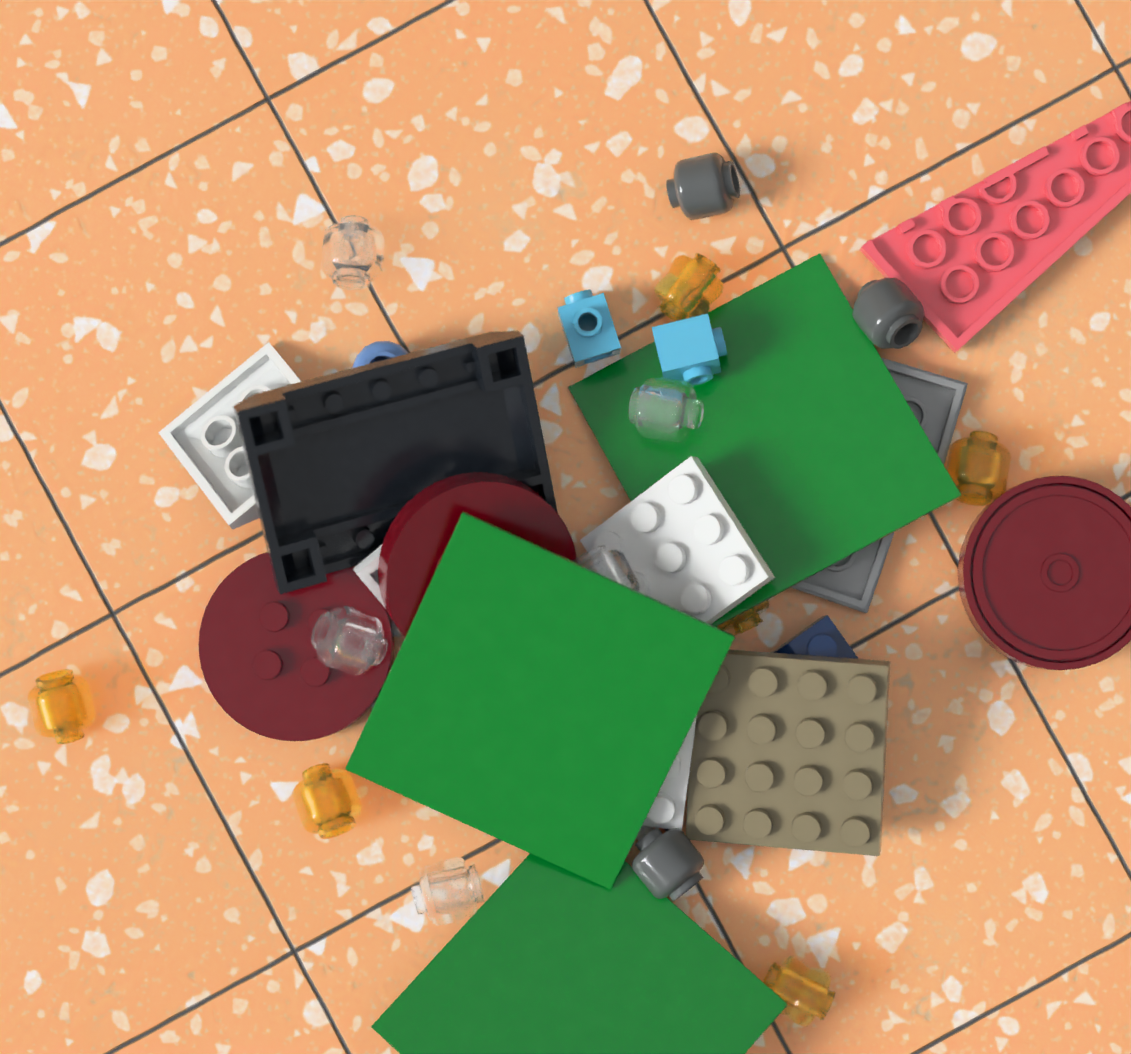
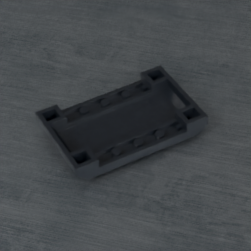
(356, 445)

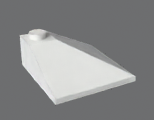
(209, 439)

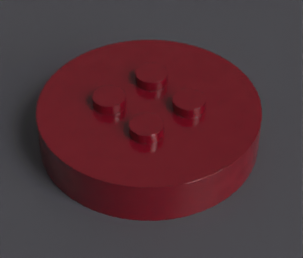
(429, 519)
(1050, 573)
(263, 659)

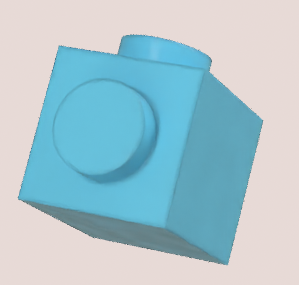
(588, 327)
(689, 349)

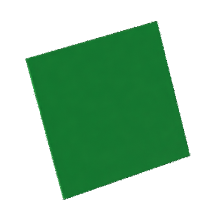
(792, 430)
(538, 701)
(579, 973)

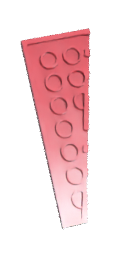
(1008, 229)

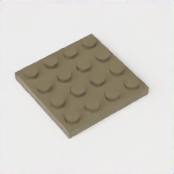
(791, 753)

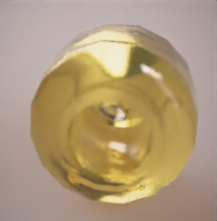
(979, 467)
(61, 706)
(327, 801)

